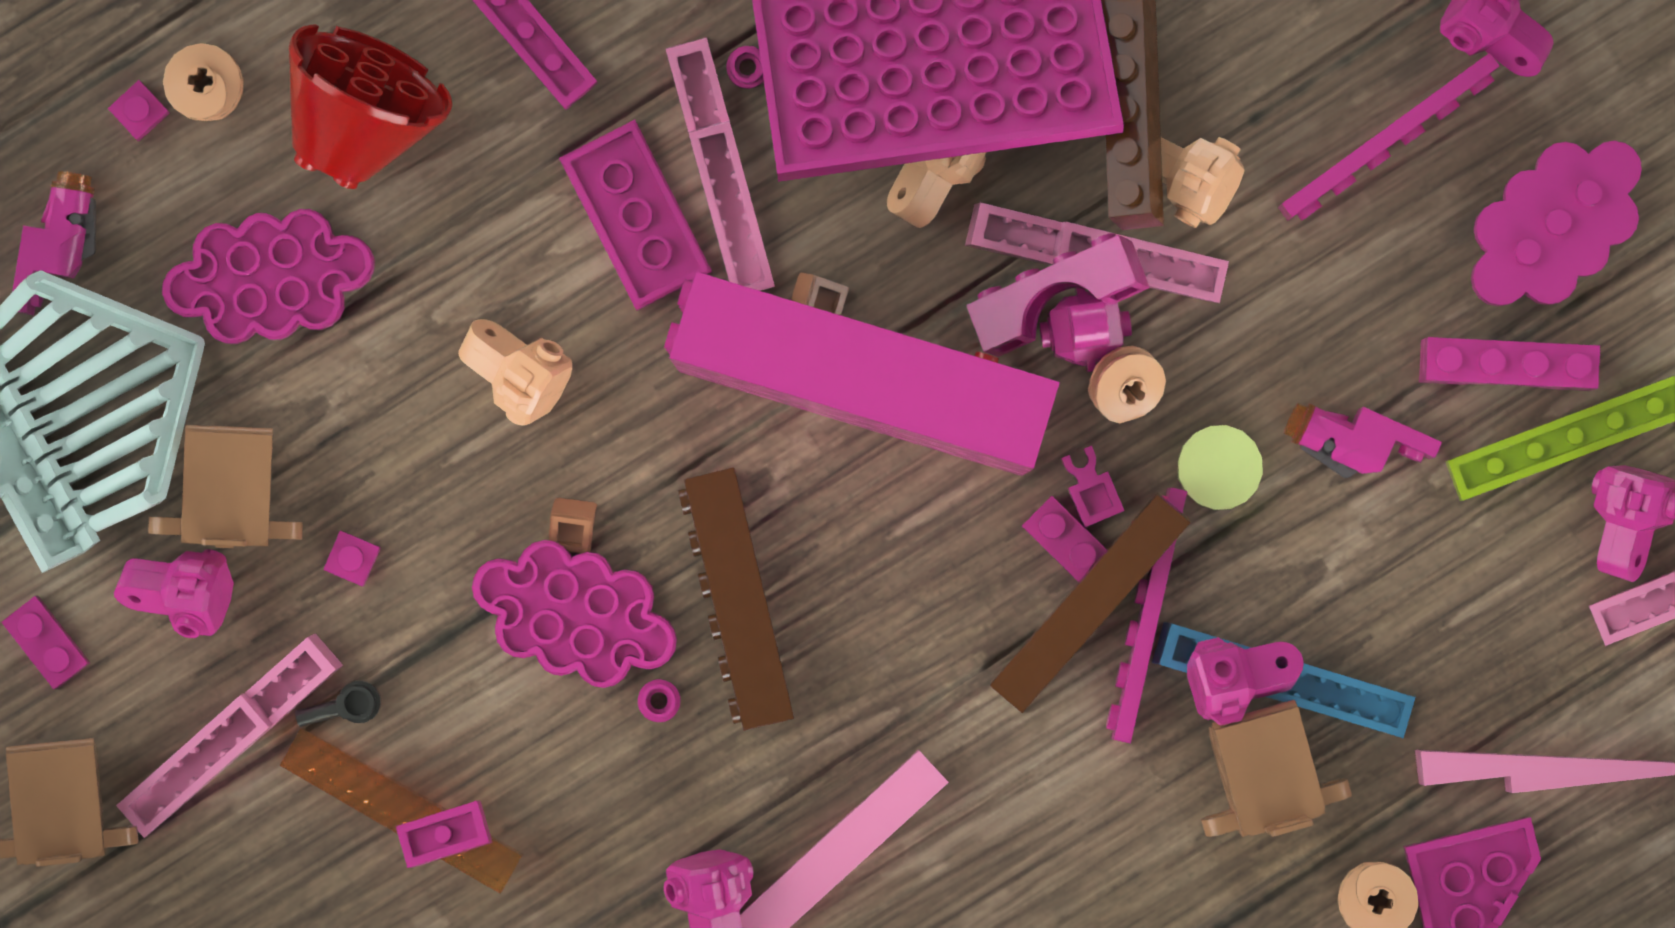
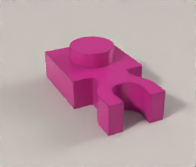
(1094, 494)

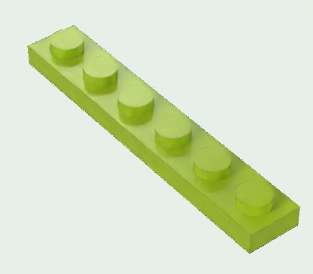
(1563, 439)

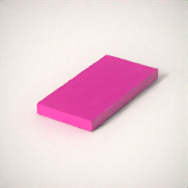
(635, 214)

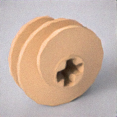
(190, 65)
(1126, 384)
(1366, 881)

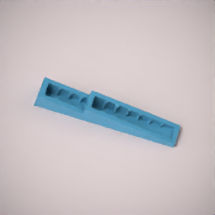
(1314, 690)

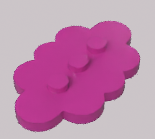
(1556, 223)
(268, 276)
(574, 613)

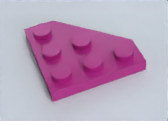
(1472, 874)

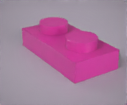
(1064, 538)
(45, 642)
(444, 834)

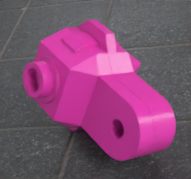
(1500, 30)
(1084, 329)
(1633, 506)
(189, 590)
(1229, 677)
(710, 888)

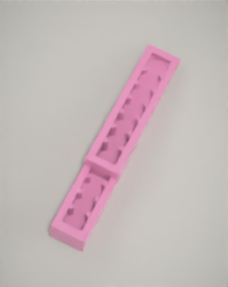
(719, 164)
(1045, 239)
(1636, 609)
(229, 734)
(1532, 772)
(846, 845)

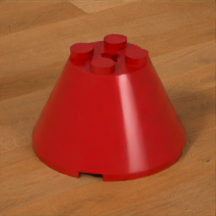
(357, 103)

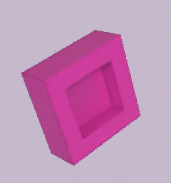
(138, 110)
(352, 558)

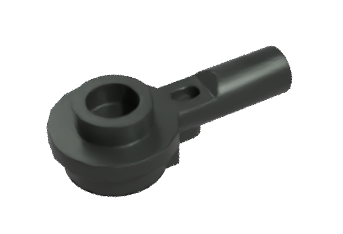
(356, 703)

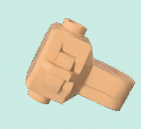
(1201, 178)
(925, 184)
(522, 376)

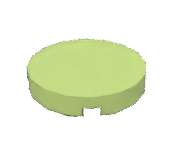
(1220, 467)

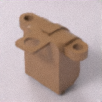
(226, 490)
(1268, 775)
(58, 805)

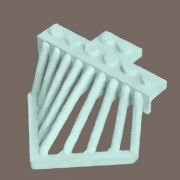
(30, 478)

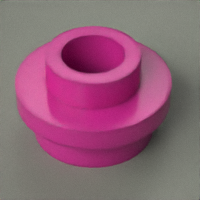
(734, 61)
(646, 707)

